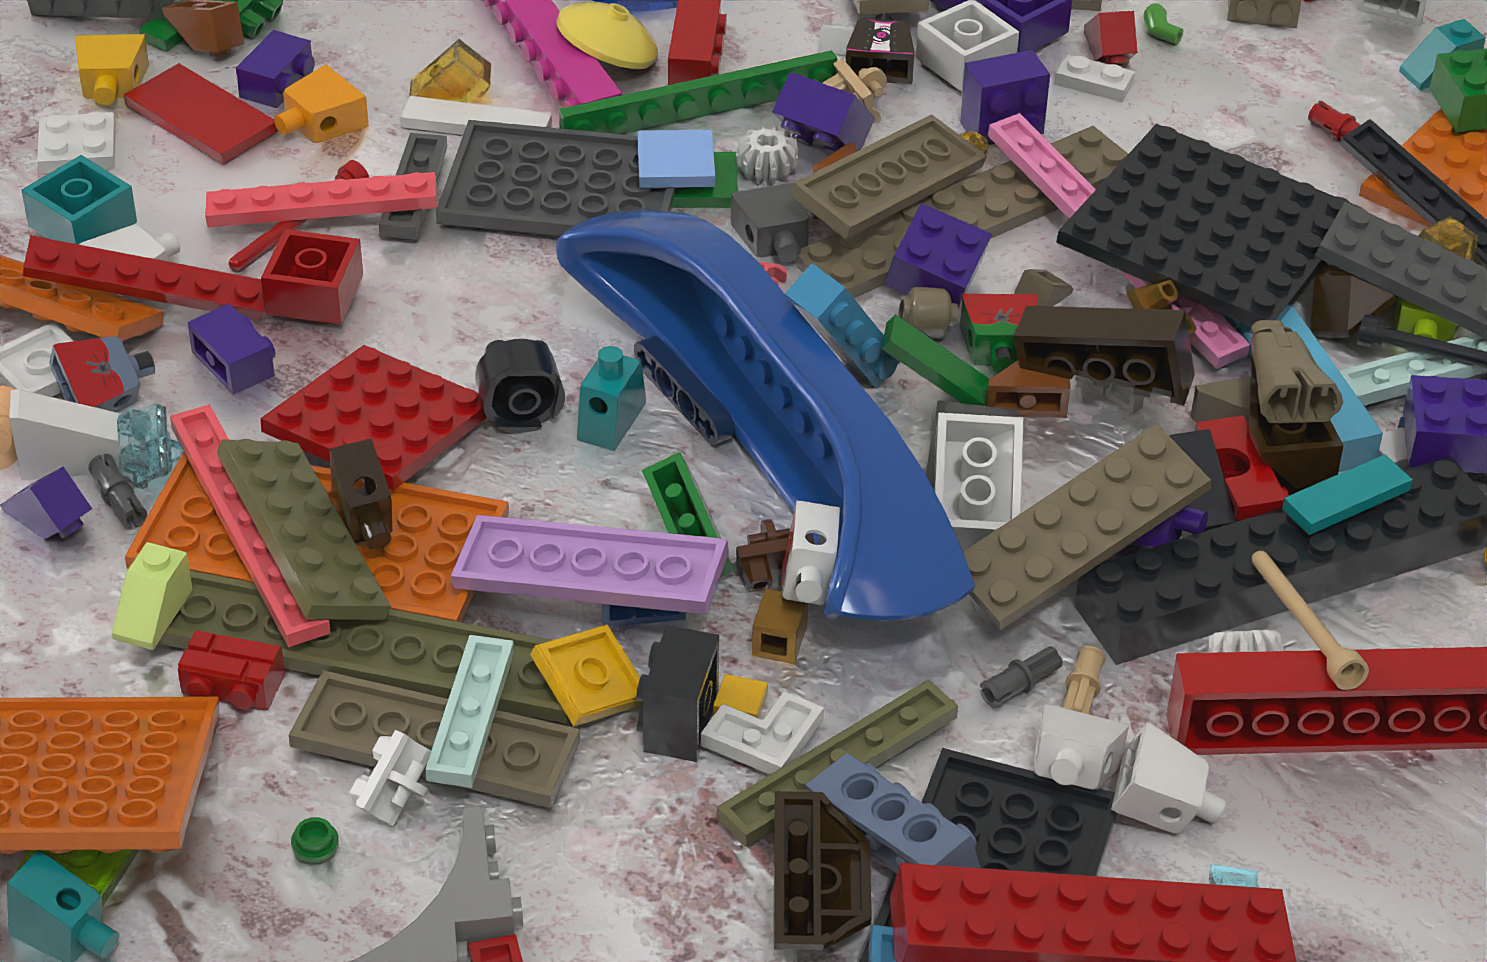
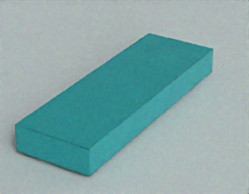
(1347, 494)

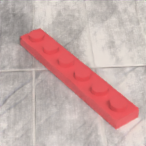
(321, 199)

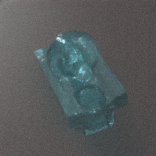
(150, 448)

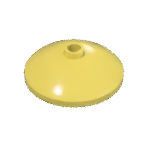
(608, 34)

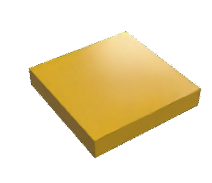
(588, 674)

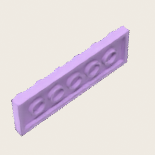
(591, 564)

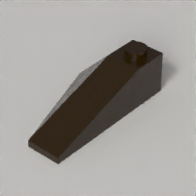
(1296, 451)

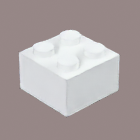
(963, 36)

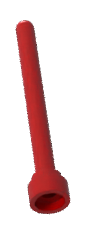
(350, 170)

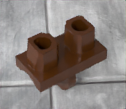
(761, 555)

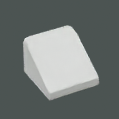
(835, 37)

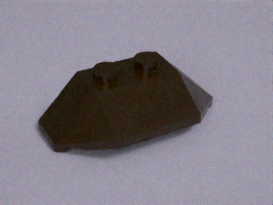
(1342, 301)
(817, 873)

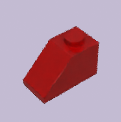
(1112, 37)

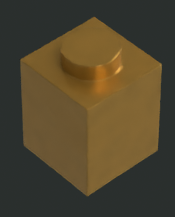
(779, 627)

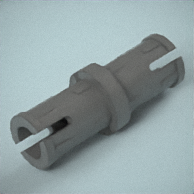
(117, 491)

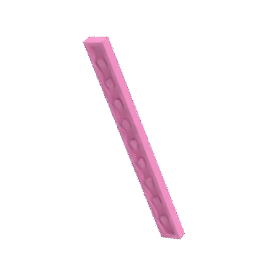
(1069, 190)

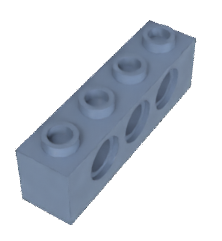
(892, 819)

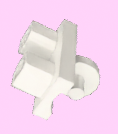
(393, 778)

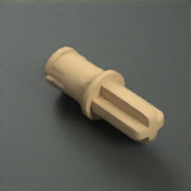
(1084, 681)

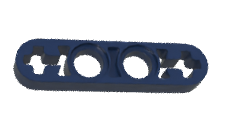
(684, 390)

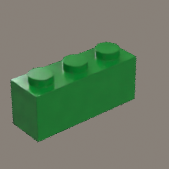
(681, 501)

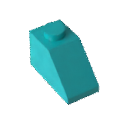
(1443, 39)

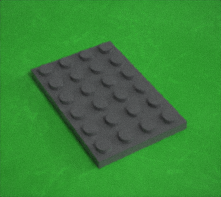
(543, 179)

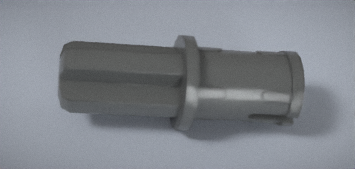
(1020, 676)

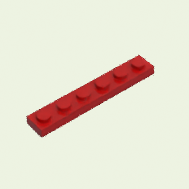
(142, 277)

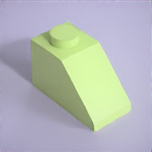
(152, 595)

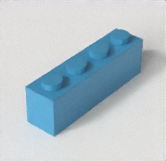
(842, 324)

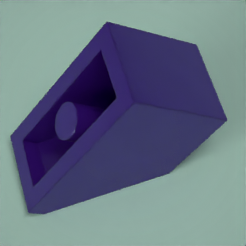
(49, 505)

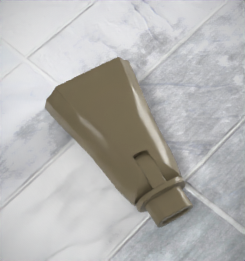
(1288, 377)

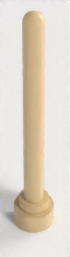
(1343, 664)

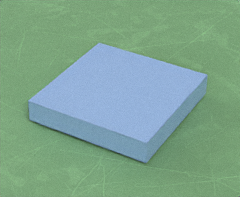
(675, 158)

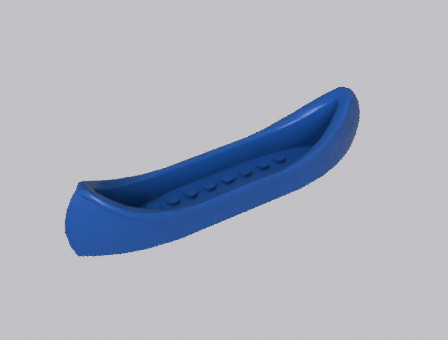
(788, 399)

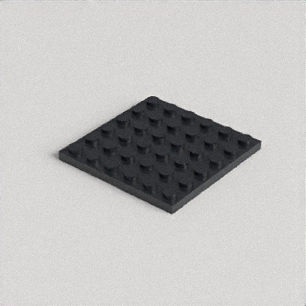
(1207, 222)

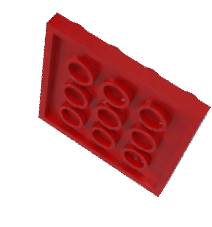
(380, 398)

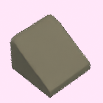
(1044, 284)

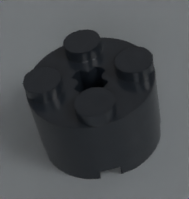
(522, 382)

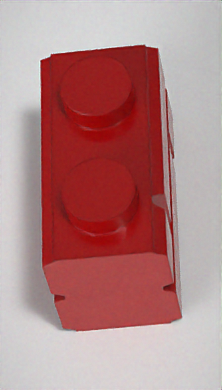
(231, 669)

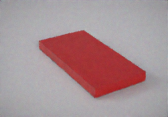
(200, 113)

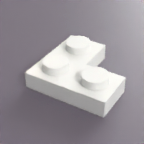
(765, 742)

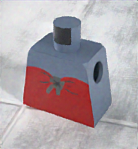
(99, 372)

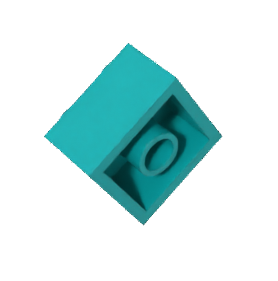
(78, 202)

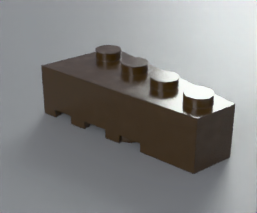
(1110, 346)

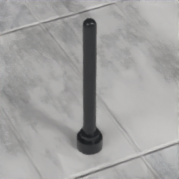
(1374, 332)

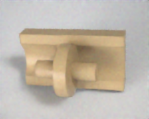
(865, 86)

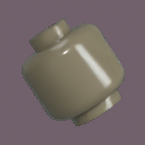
(929, 311)

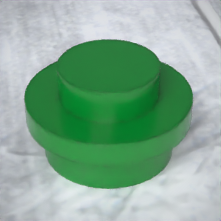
(314, 840)

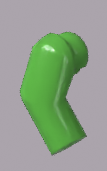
(1157, 24)

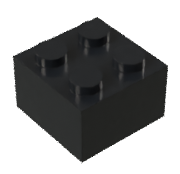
(678, 692)

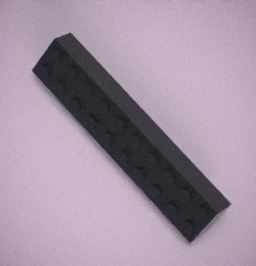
(1212, 586)

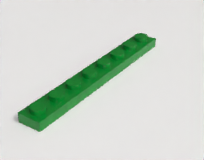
(694, 97)

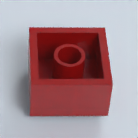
(312, 276)

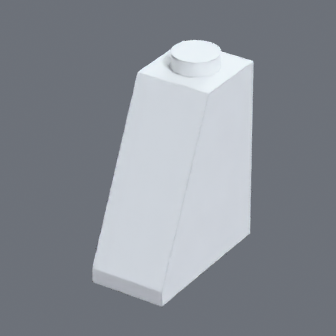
(61, 434)

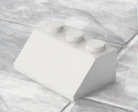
(978, 472)

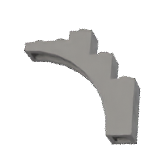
(467, 909)

